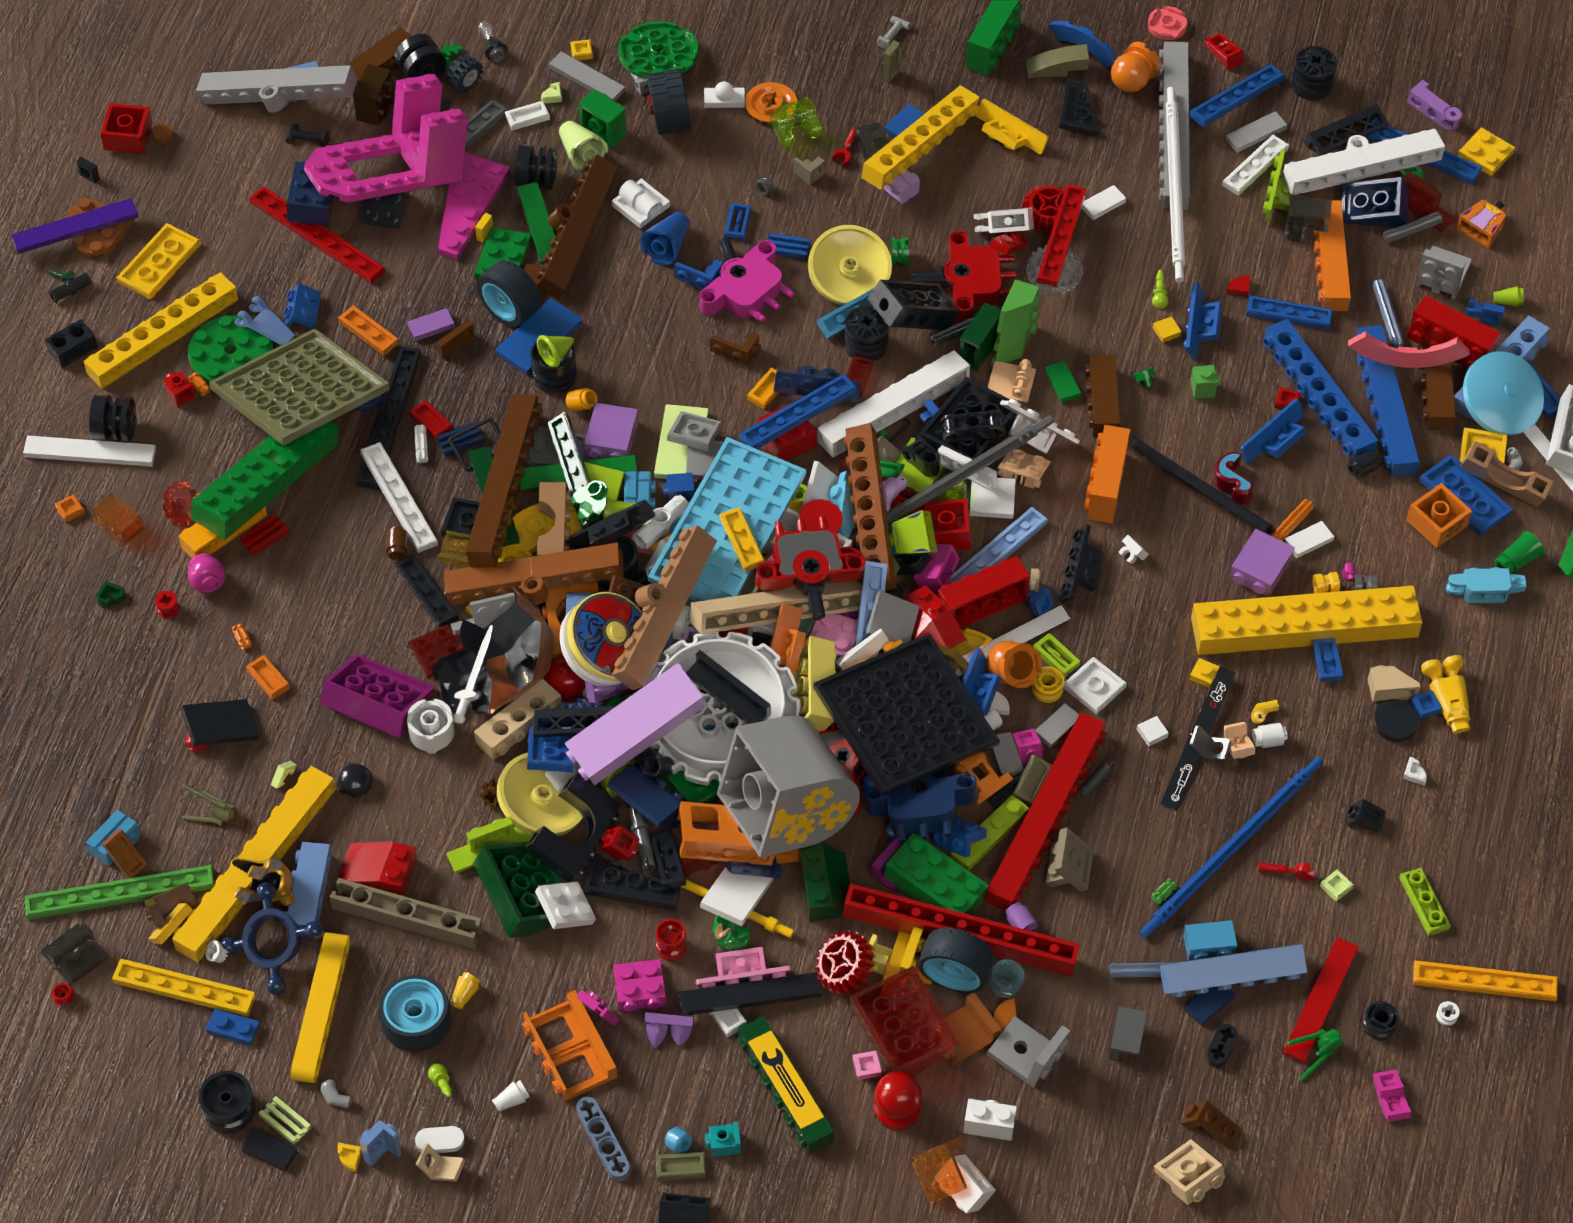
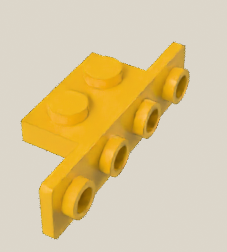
(1009, 129)
(905, 952)

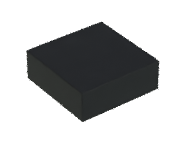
(88, 169)

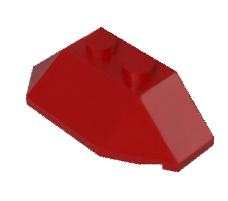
(934, 618)

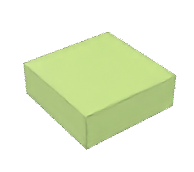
(1336, 885)

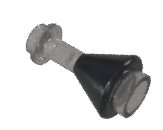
(495, 49)

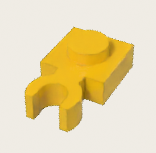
(1204, 673)

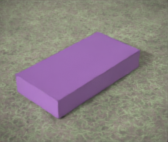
(430, 324)

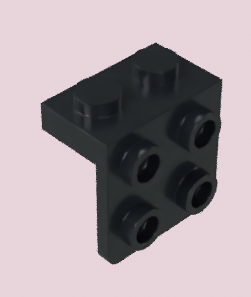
(384, 210)

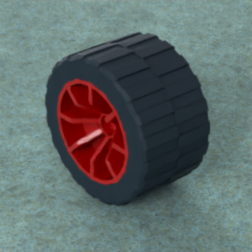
(669, 101)

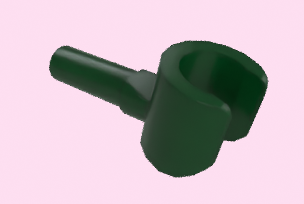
(68, 275)

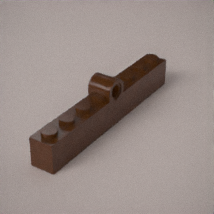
(574, 225)

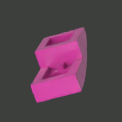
(1391, 1096)

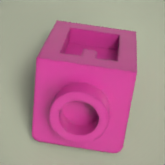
(1027, 744)

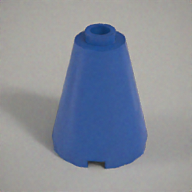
(665, 238)

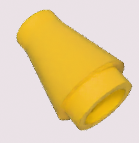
(465, 988)

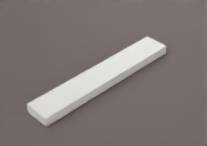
(89, 451)
(399, 497)

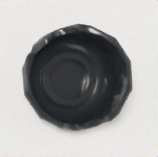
(354, 780)

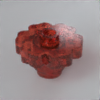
(178, 503)

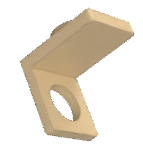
(441, 1167)

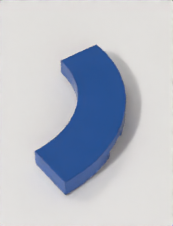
(1080, 35)

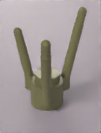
(223, 811)

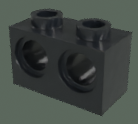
(71, 343)

